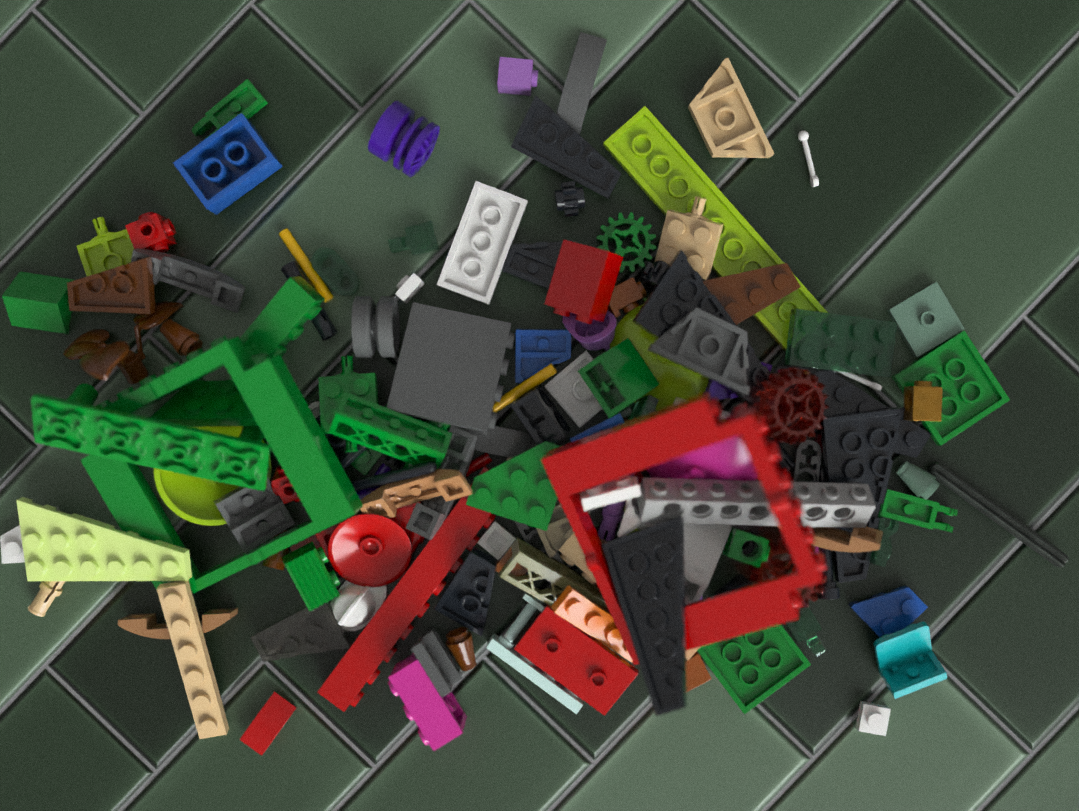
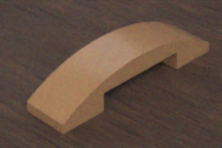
(394, 495)
(859, 540)
(147, 625)

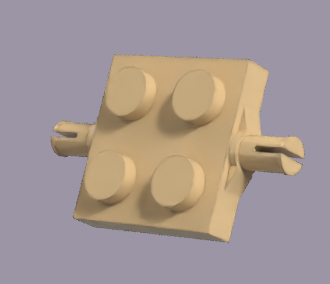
(691, 234)

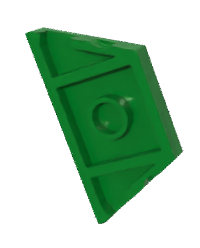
(207, 406)

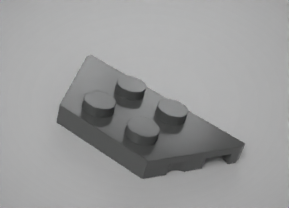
(708, 348)

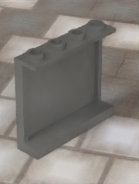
(451, 367)

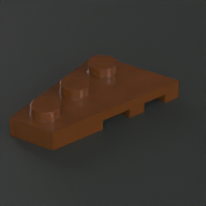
(116, 290)
(752, 290)

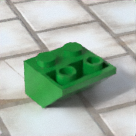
(618, 377)

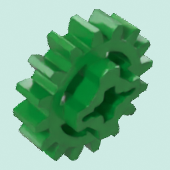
(637, 249)

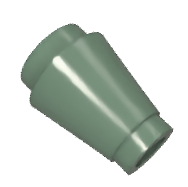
(919, 481)

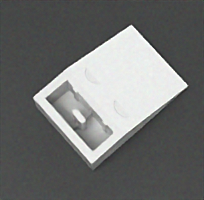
(701, 554)

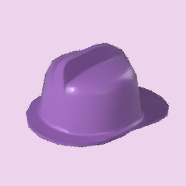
(594, 335)

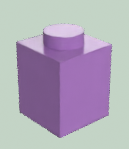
(516, 76)

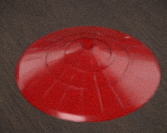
(369, 550)

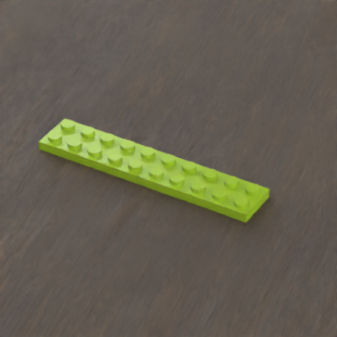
(672, 183)

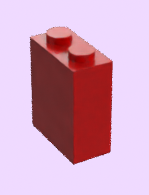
(583, 281)

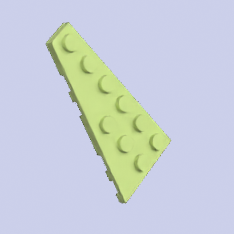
(85, 549)

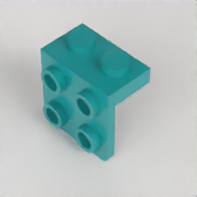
(907, 660)

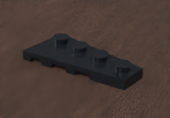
(561, 148)

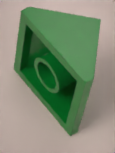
(38, 302)

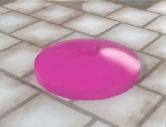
(716, 462)

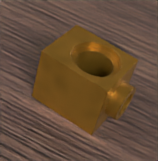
(922, 402)

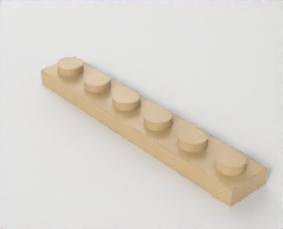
(193, 658)

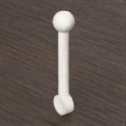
(803, 136)
(875, 386)

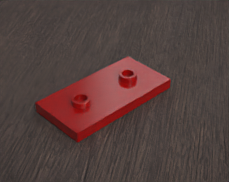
(576, 660)

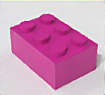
(436, 717)

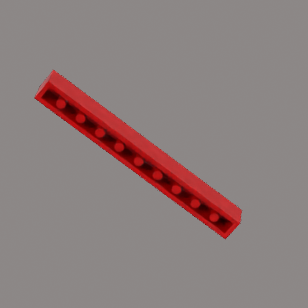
(404, 603)

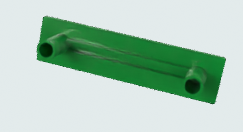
(150, 442)

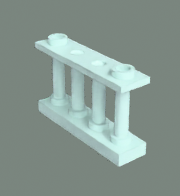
(504, 649)

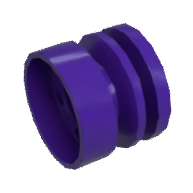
(401, 137)

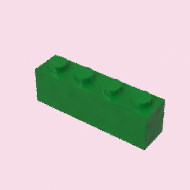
(283, 318)

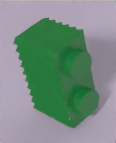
(311, 576)

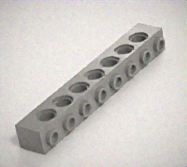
(747, 504)

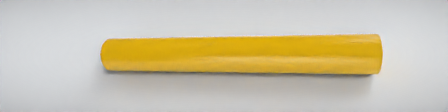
(305, 264)
(525, 387)

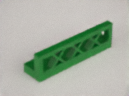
(392, 429)

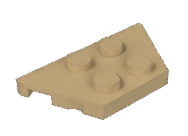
(728, 118)

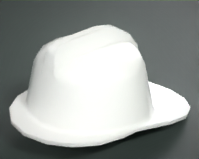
(357, 605)

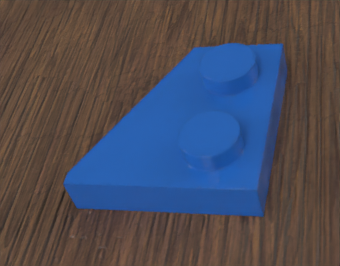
(538, 349)
(889, 611)

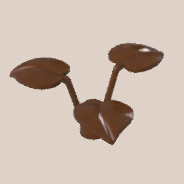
(99, 358)

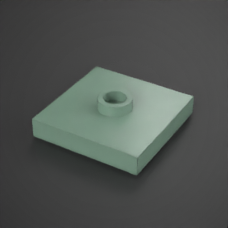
(925, 319)

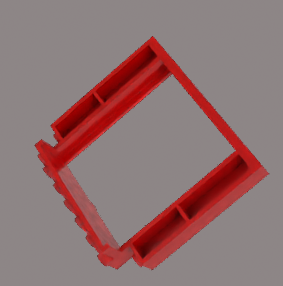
(666, 436)

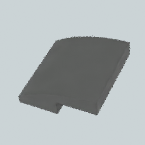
(254, 515)
(437, 661)

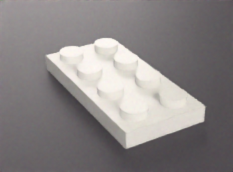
(482, 242)

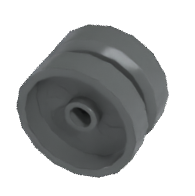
(375, 327)

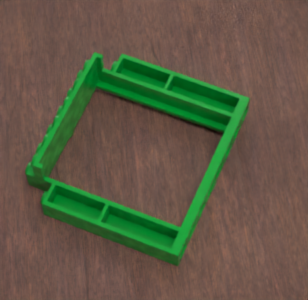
(283, 421)

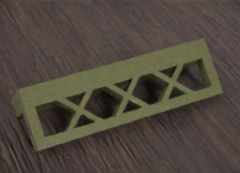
(547, 569)

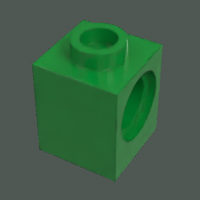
(734, 545)

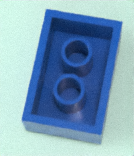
(228, 164)

